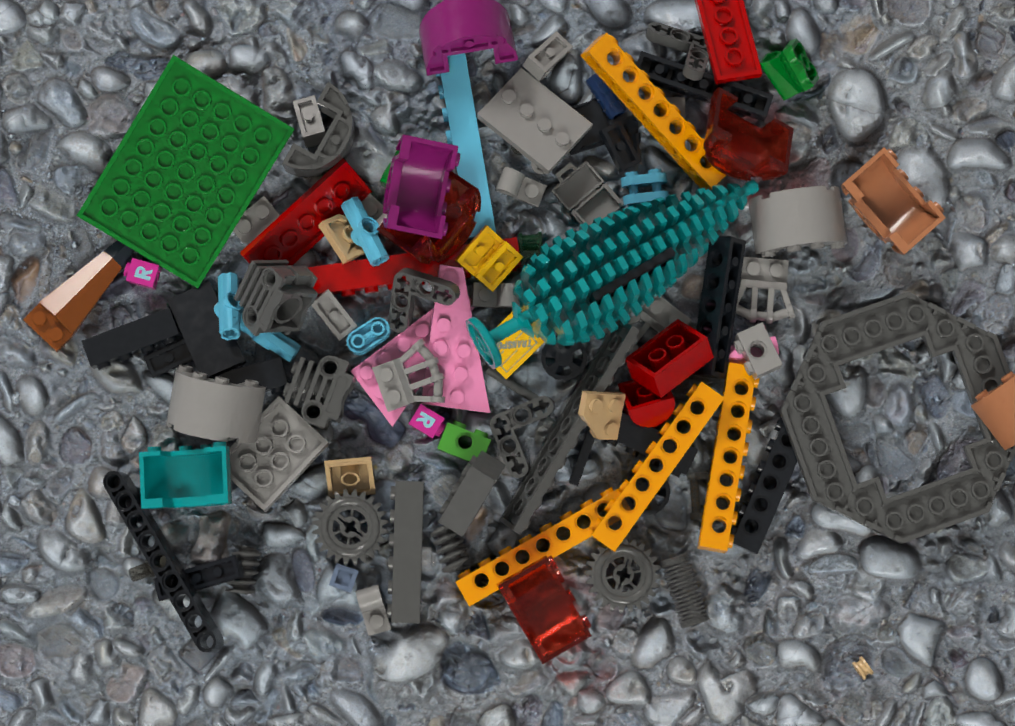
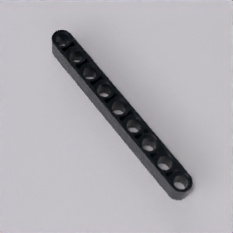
(172, 567)

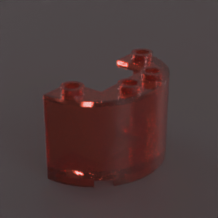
(740, 146)
(462, 204)
(545, 608)

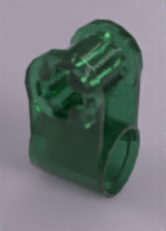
(529, 246)

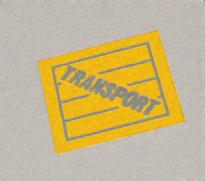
(515, 350)

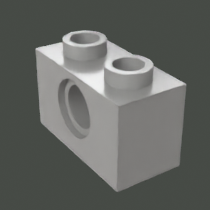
(757, 337)

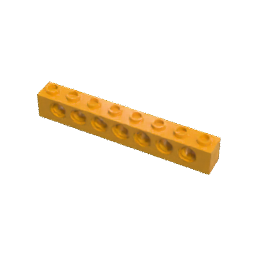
(643, 109)
(710, 401)
(708, 538)
(466, 581)

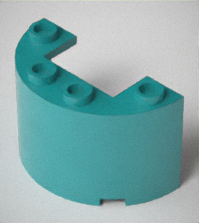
(185, 477)

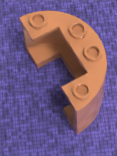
(890, 203)
(998, 410)

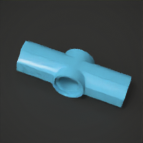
(365, 231)
(227, 308)
(274, 341)

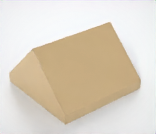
(350, 475)

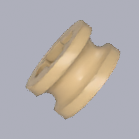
(862, 668)

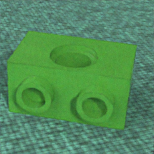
(454, 432)

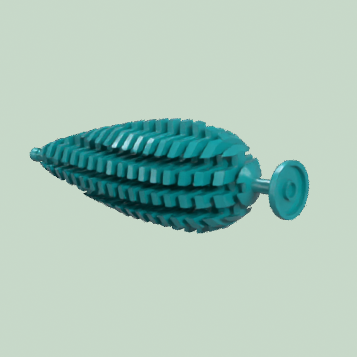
(573, 268)

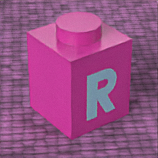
(142, 273)
(428, 422)

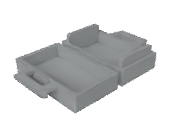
(581, 189)

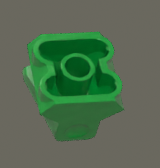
(790, 70)

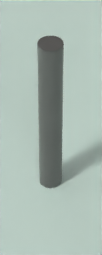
(513, 385)

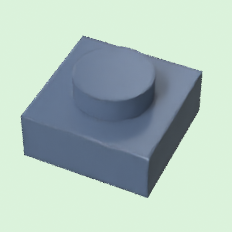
(343, 577)

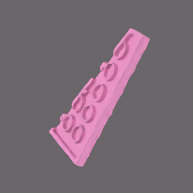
(392, 350)
(455, 350)

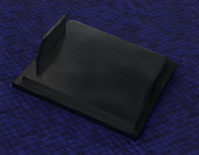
(594, 113)

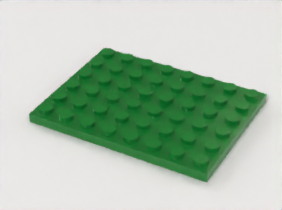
(185, 171)

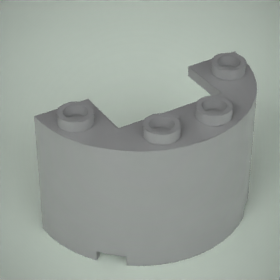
(797, 220)
(215, 407)

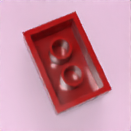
(669, 358)

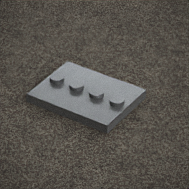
(534, 121)
(278, 457)

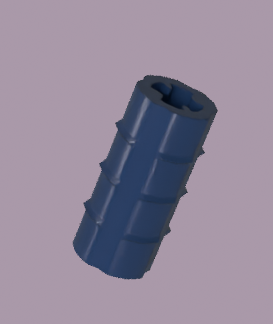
(605, 97)

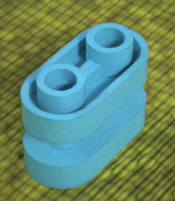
(633, 181)
(368, 336)

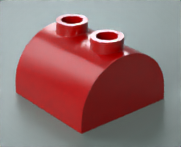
(644, 406)

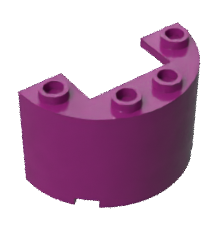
(463, 28)
(418, 186)

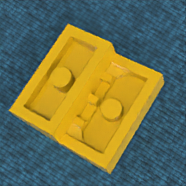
(489, 258)

